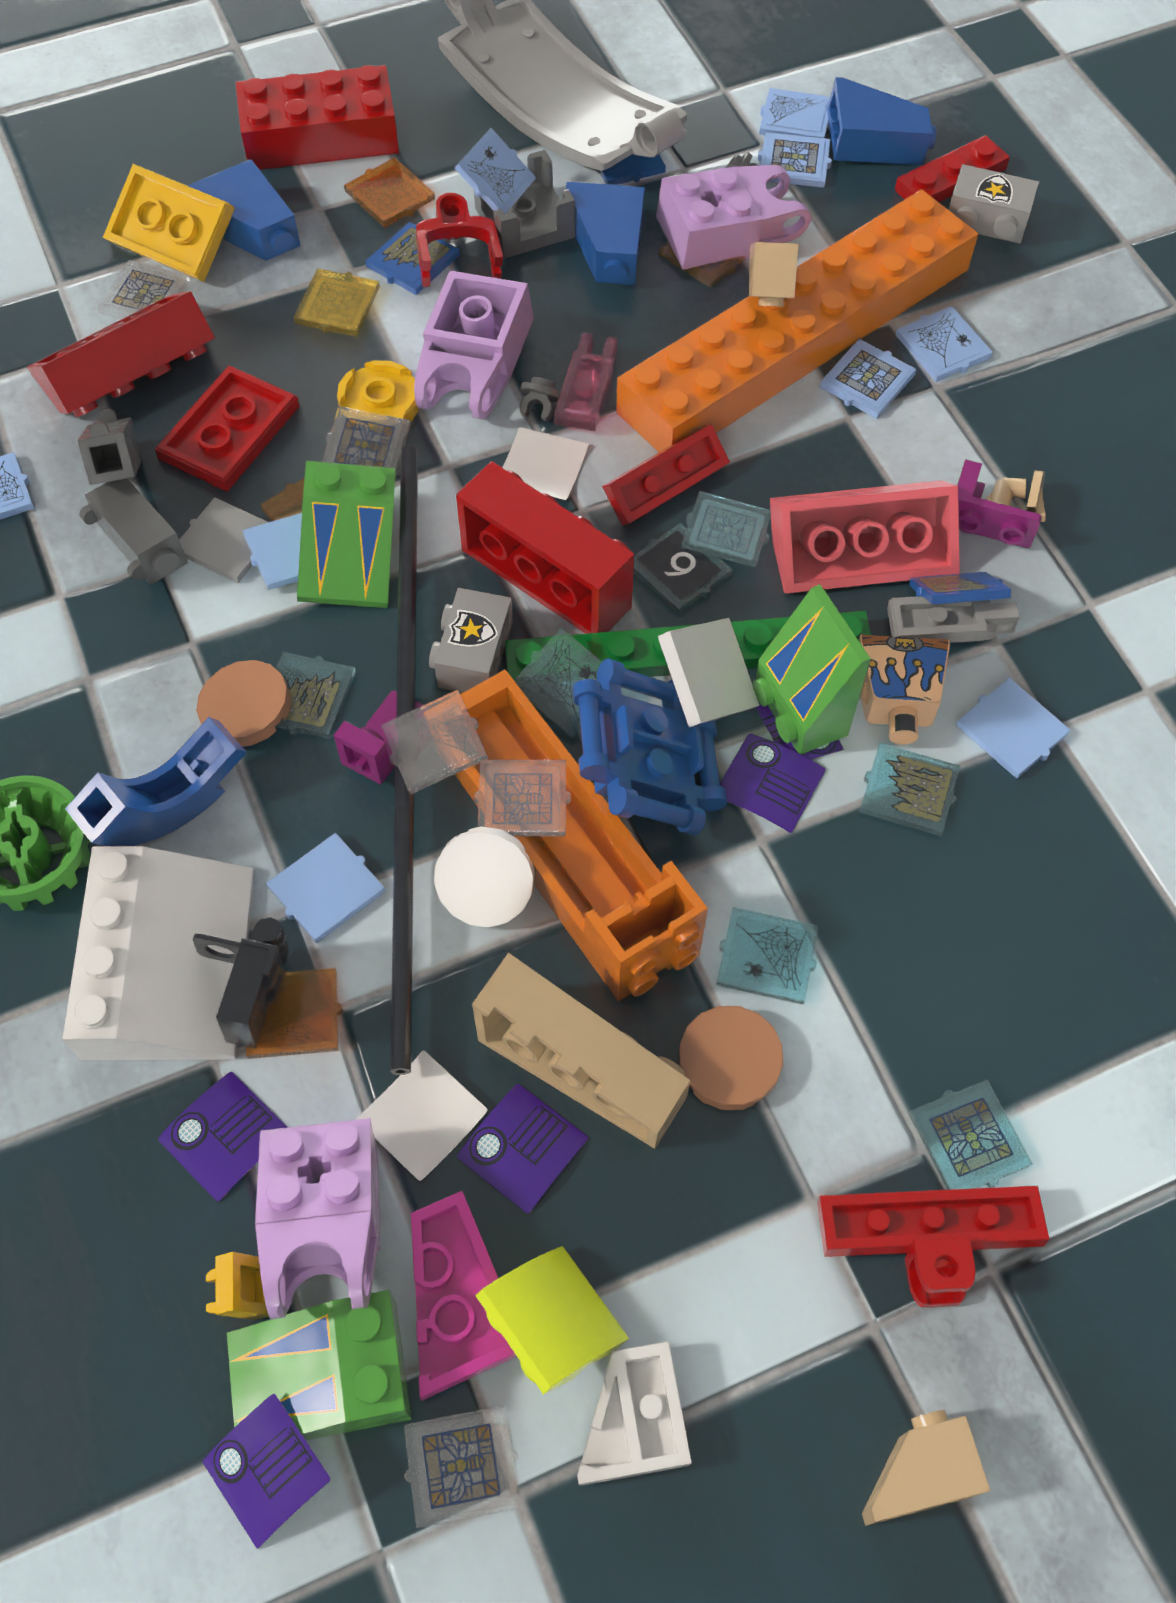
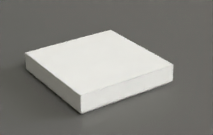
(708, 671)

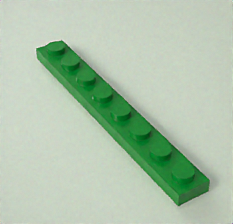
(642, 651)

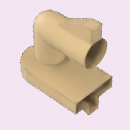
(1009, 488)

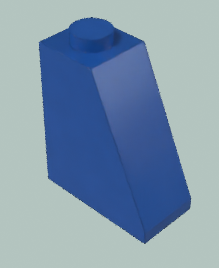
(877, 126)
(260, 218)
(609, 229)

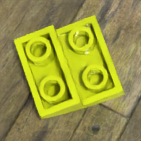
(551, 1318)

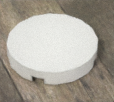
(484, 877)

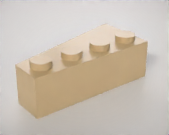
(578, 1051)

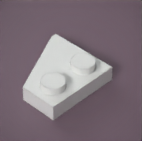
(637, 1418)

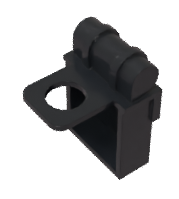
(253, 979)

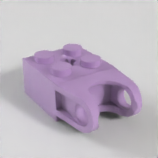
(725, 211)
(473, 340)
(317, 1209)

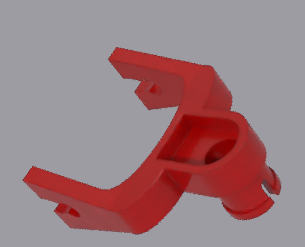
(454, 221)

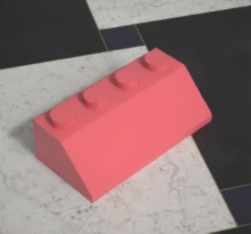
(866, 535)

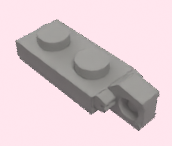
(951, 621)

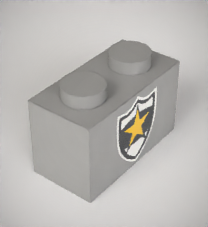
(993, 202)
(471, 639)

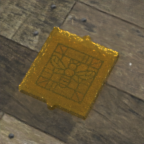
(336, 302)

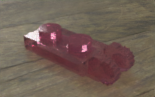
(586, 385)

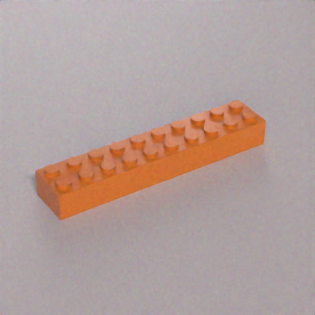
(761, 350)

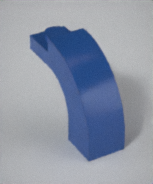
(163, 800)

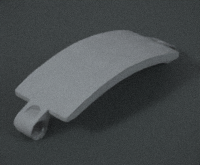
(554, 88)

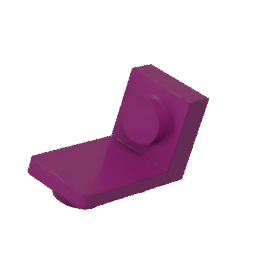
(992, 518)
(367, 748)

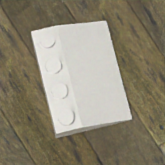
(135, 968)

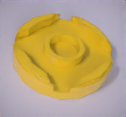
(379, 389)

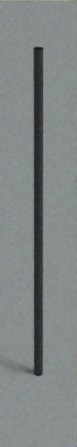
(404, 801)

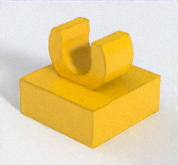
(237, 1287)

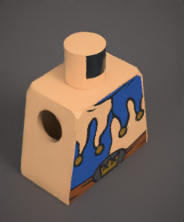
(903, 683)

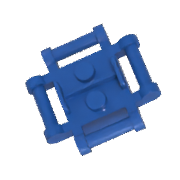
(646, 752)

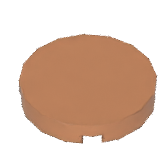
(246, 699)
(731, 1057)

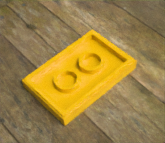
(168, 222)

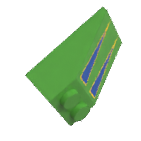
(346, 534)
(812, 674)
(326, 1366)

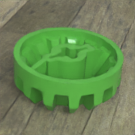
(25, 806)

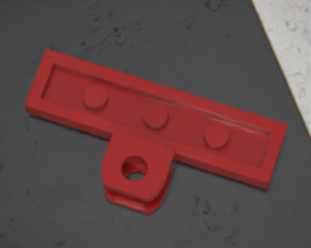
(935, 1231)

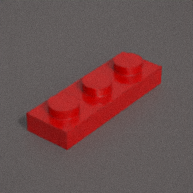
(941, 175)
(666, 474)

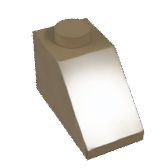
(772, 272)
(928, 1469)

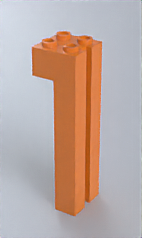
(598, 875)

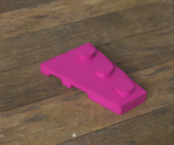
(448, 1273)

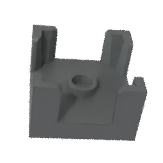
(536, 216)

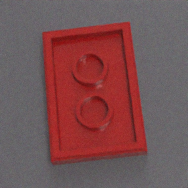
(227, 428)

